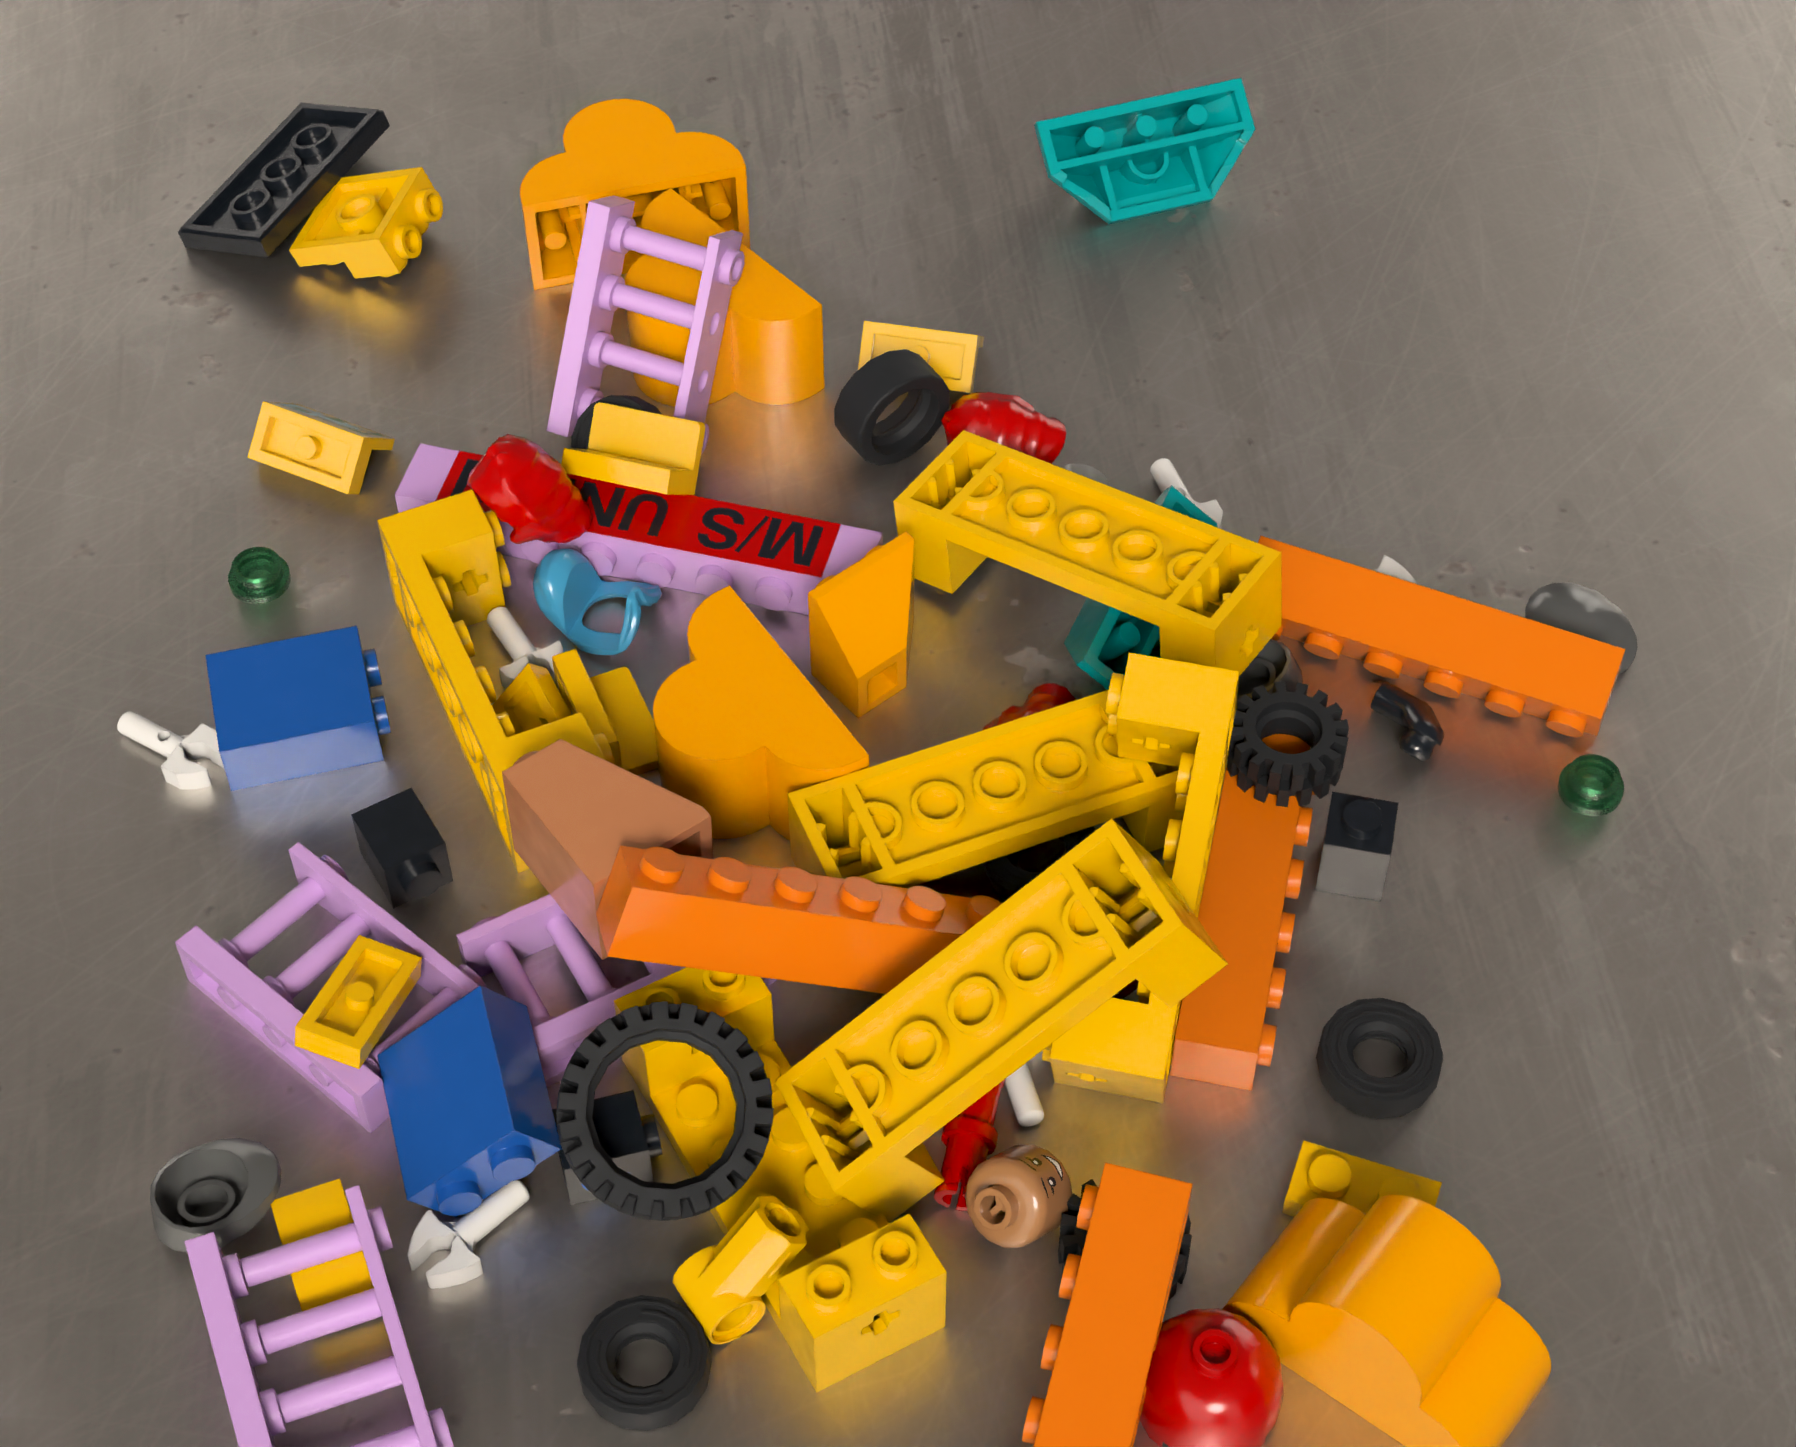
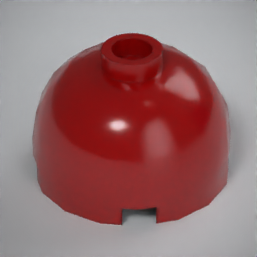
(1212, 1382)

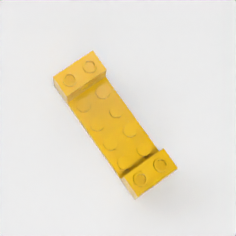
(442, 581)
(1198, 583)
(1184, 720)
(980, 799)
(988, 1010)
(852, 1258)

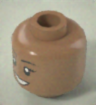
(1018, 1195)

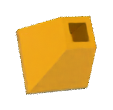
(865, 626)

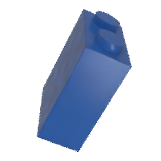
(296, 707)
(468, 1102)

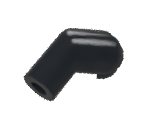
(1412, 713)

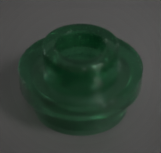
(258, 576)
(1594, 773)

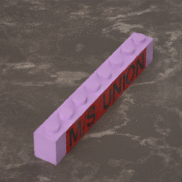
(672, 538)

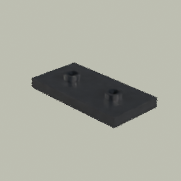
(283, 179)

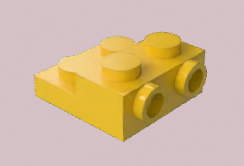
(370, 223)

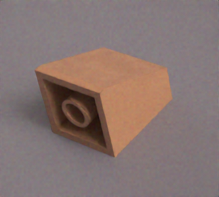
(575, 813)

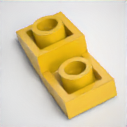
(310, 1214)

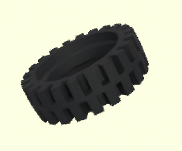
(674, 1024)

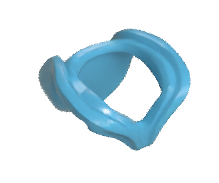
(567, 587)

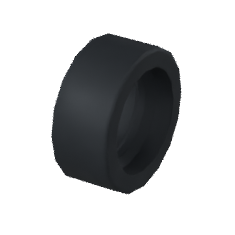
(878, 386)

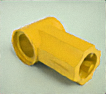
(729, 1278)

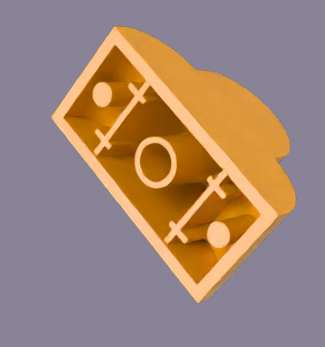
(628, 153)
(771, 325)
(745, 724)
(1397, 1321)

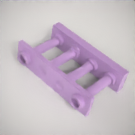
(601, 290)
(503, 940)
(267, 1003)
(244, 1346)

